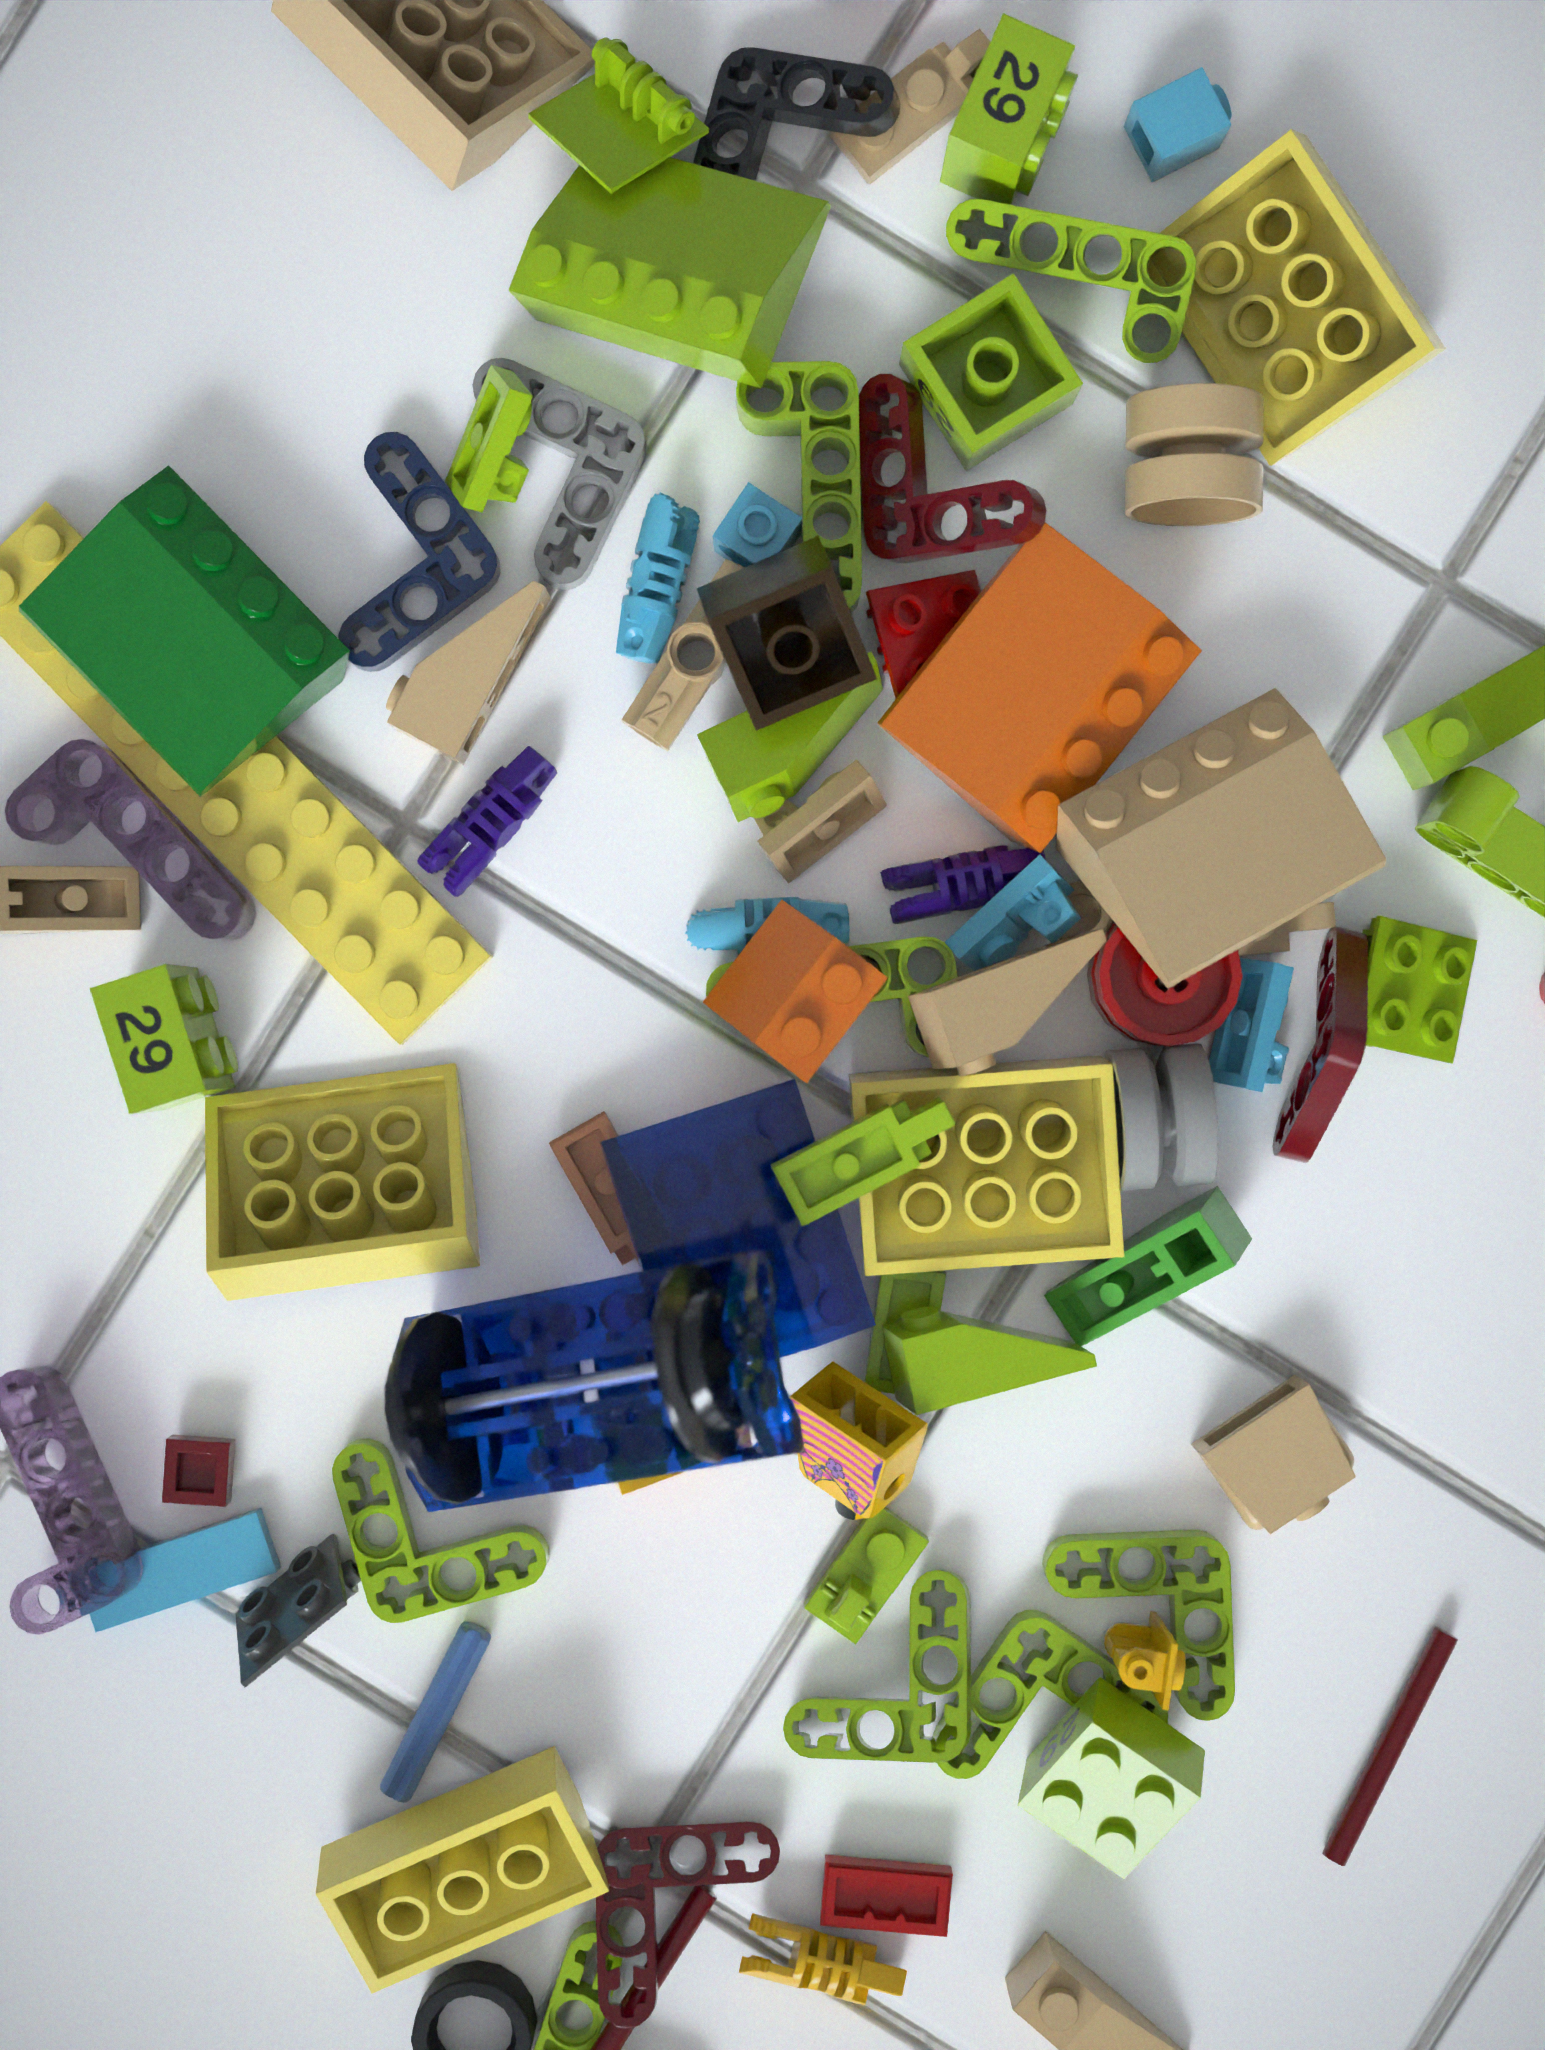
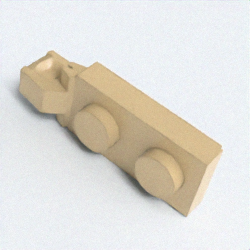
(929, 98)

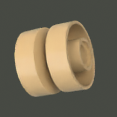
(1193, 455)

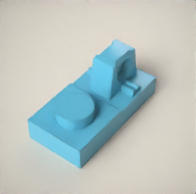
(1029, 901)
(1245, 1043)

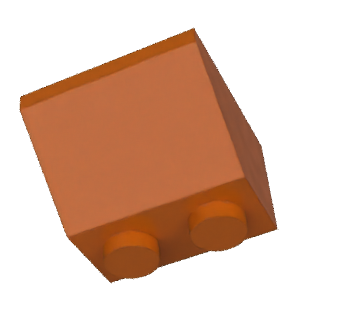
(795, 990)

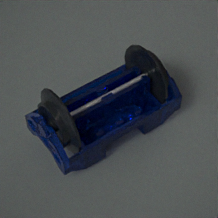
(684, 1365)

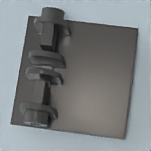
(292, 1607)

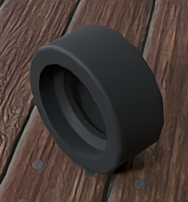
(478, 1980)

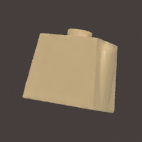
(1278, 1457)

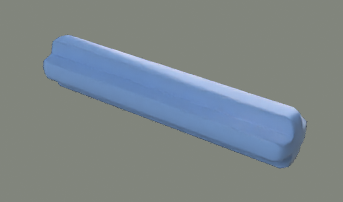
(435, 1711)

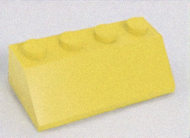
(460, 1870)

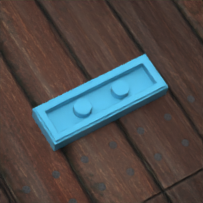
(191, 1568)

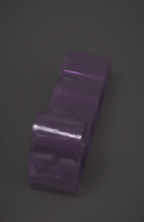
(144, 850)
(52, 1495)

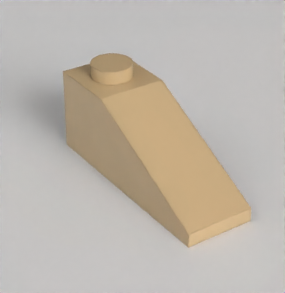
(461, 681)
(69, 899)
(997, 1004)
(1075, 2005)

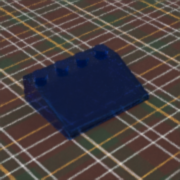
(709, 1191)

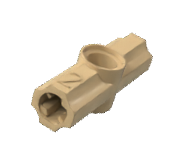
(673, 690)

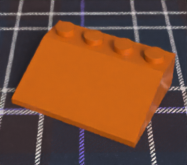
(1039, 686)

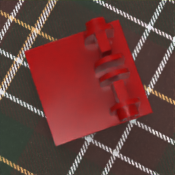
(916, 618)

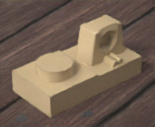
(803, 835)

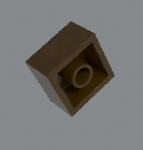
(786, 633)

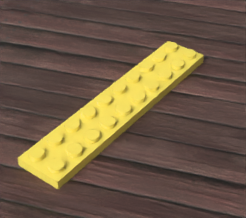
(272, 831)

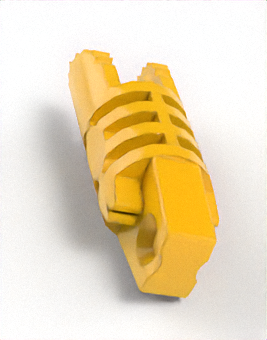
(823, 1963)

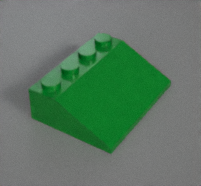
(186, 631)

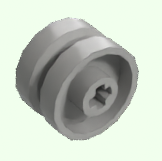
(1165, 1116)

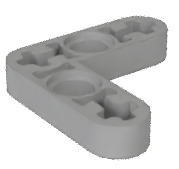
(589, 468)

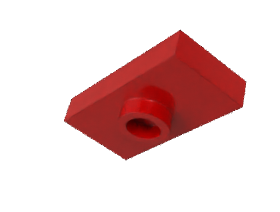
(886, 1895)

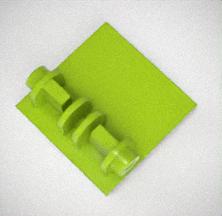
(619, 118)
(1416, 988)

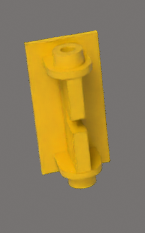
(1147, 1657)

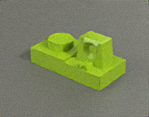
(483, 459)
(866, 1573)

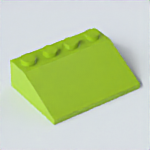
(674, 265)

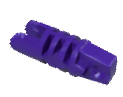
(489, 820)
(958, 881)

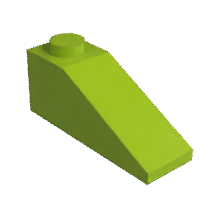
(1471, 722)
(775, 762)
(955, 1359)

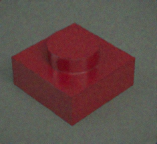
(198, 1470)

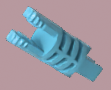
(656, 579)
(735, 926)

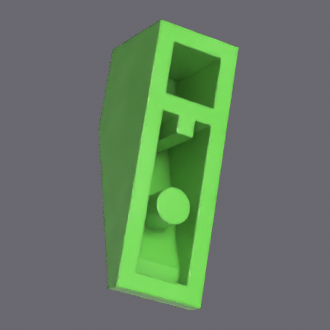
(1157, 1266)

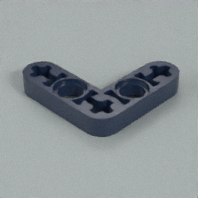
(434, 572)

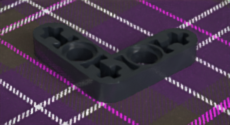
(759, 106)

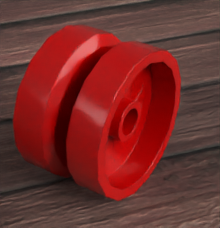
(1135, 1008)

